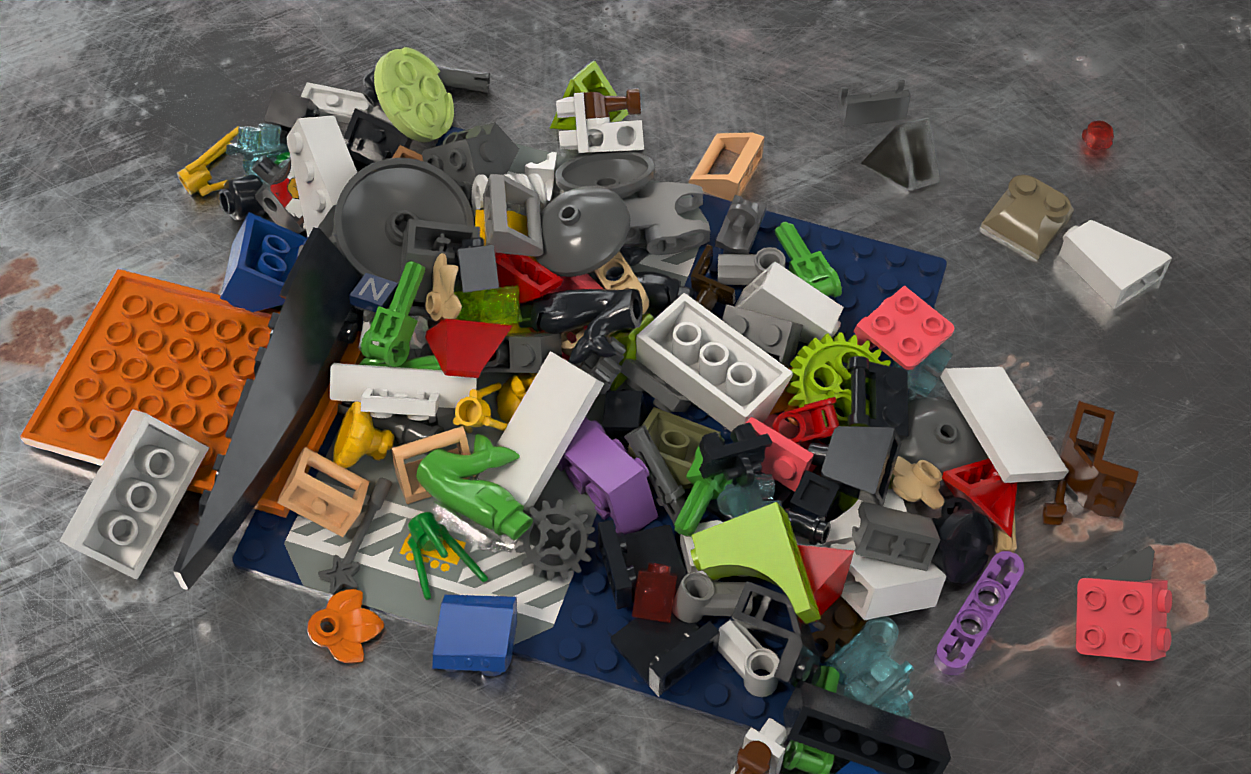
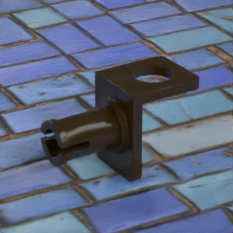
(710, 290)

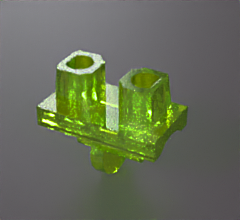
(490, 305)

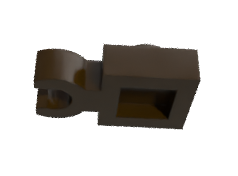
(837, 625)

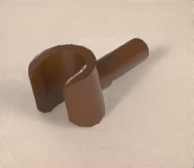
(1054, 512)

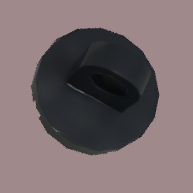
(962, 545)

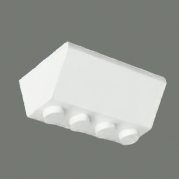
(711, 363)
(134, 494)

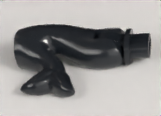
(659, 287)
(572, 309)

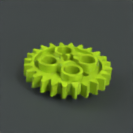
(811, 364)

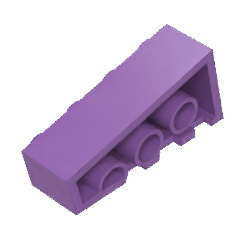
(609, 477)

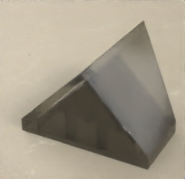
(906, 156)

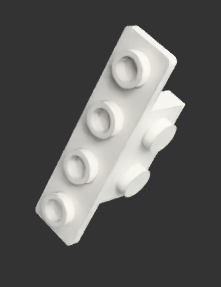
(398, 389)

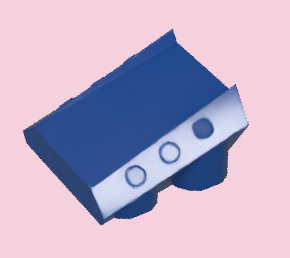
(475, 634)

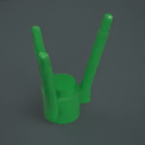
(430, 535)

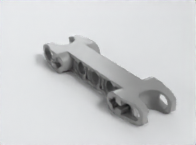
(657, 218)

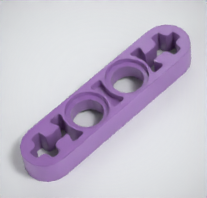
(977, 611)

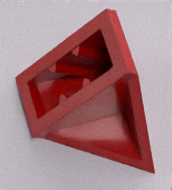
(527, 274)
(465, 345)
(985, 491)
(826, 572)

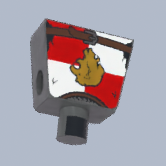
(279, 193)

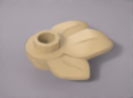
(442, 301)
(917, 482)

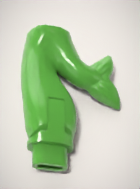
(478, 500)

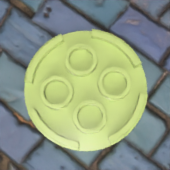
(413, 95)

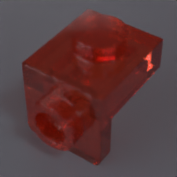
(655, 593)

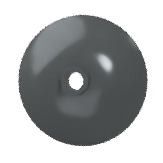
(617, 170)
(583, 230)
(925, 442)

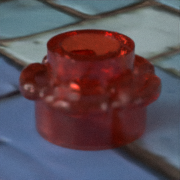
(1098, 135)

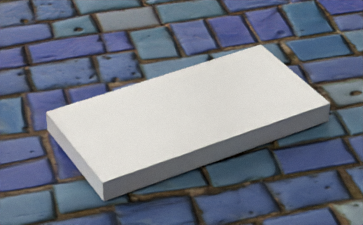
(1003, 424)
(543, 427)

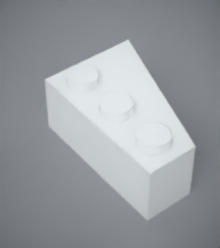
(320, 169)

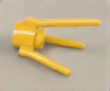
(196, 175)
(476, 412)

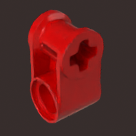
(811, 420)

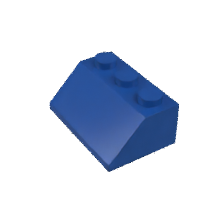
(260, 264)

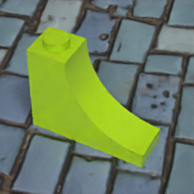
(759, 547)

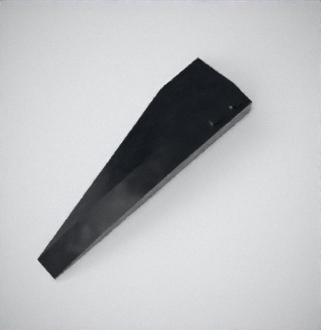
(281, 399)

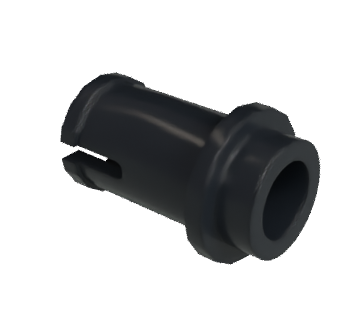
(808, 527)

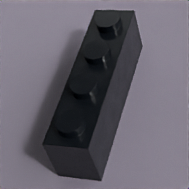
(863, 733)

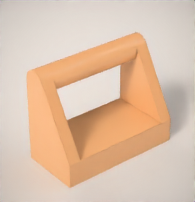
(726, 186)
(407, 472)
(318, 500)

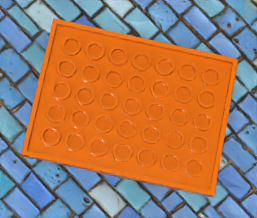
(172, 357)

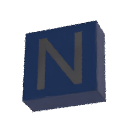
(373, 292)

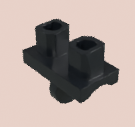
(737, 459)

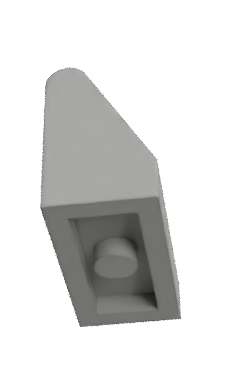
(506, 240)

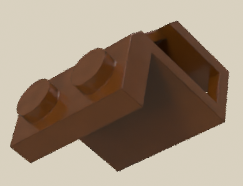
(1097, 483)

